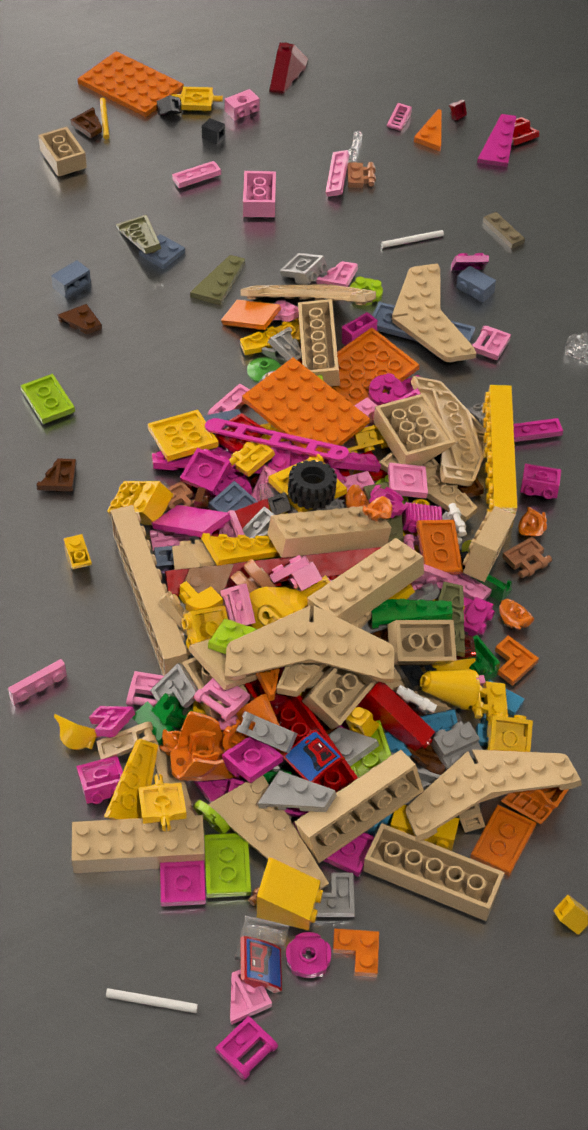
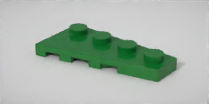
(411, 610)

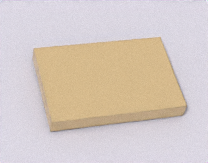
(214, 663)

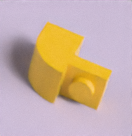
(193, 601)

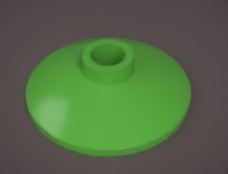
(260, 366)

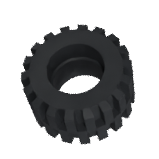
(312, 484)

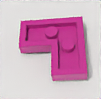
(111, 719)

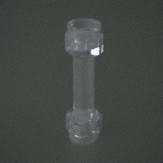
(357, 138)

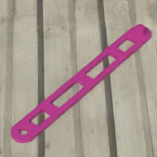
(216, 426)

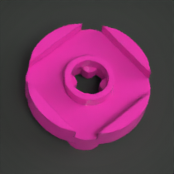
(383, 382)
(395, 499)
(308, 967)

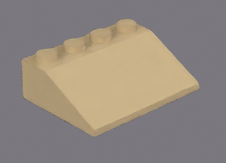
(413, 429)

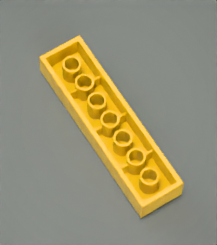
(499, 449)

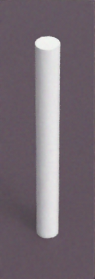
(410, 239)
(151, 1000)

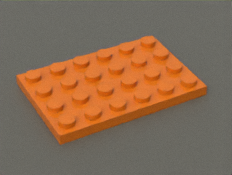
(130, 83)
(366, 359)
(305, 406)

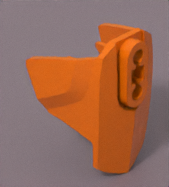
(199, 750)

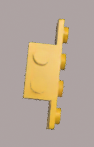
(367, 440)

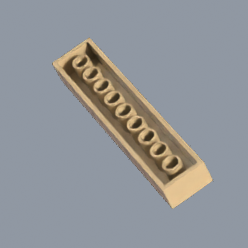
(147, 588)

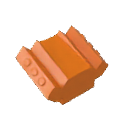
(535, 803)

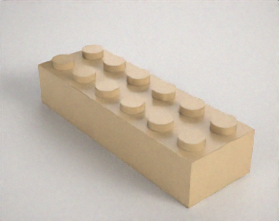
(319, 339)
(326, 531)
(369, 582)
(360, 806)
(135, 845)
(433, 872)

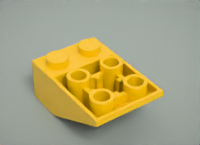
(147, 498)

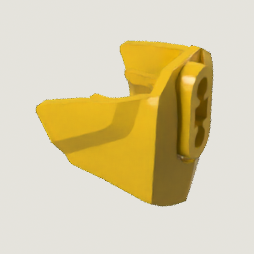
(277, 602)

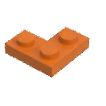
(518, 660)
(362, 945)

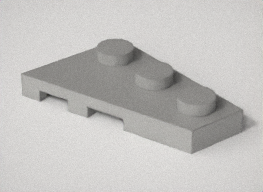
(296, 792)

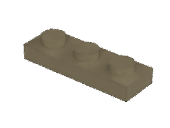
(503, 230)

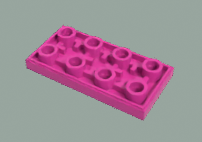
(191, 521)

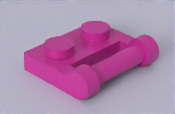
(240, 1042)

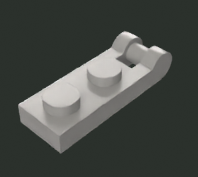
(267, 732)

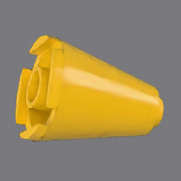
(452, 686)

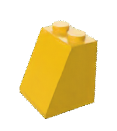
(288, 896)

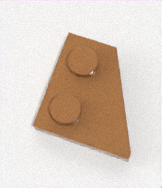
(204, 577)

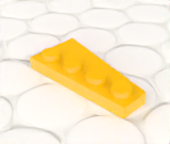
(255, 342)

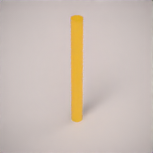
(104, 118)

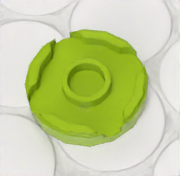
(211, 816)

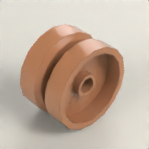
(257, 579)

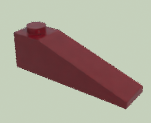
(287, 67)

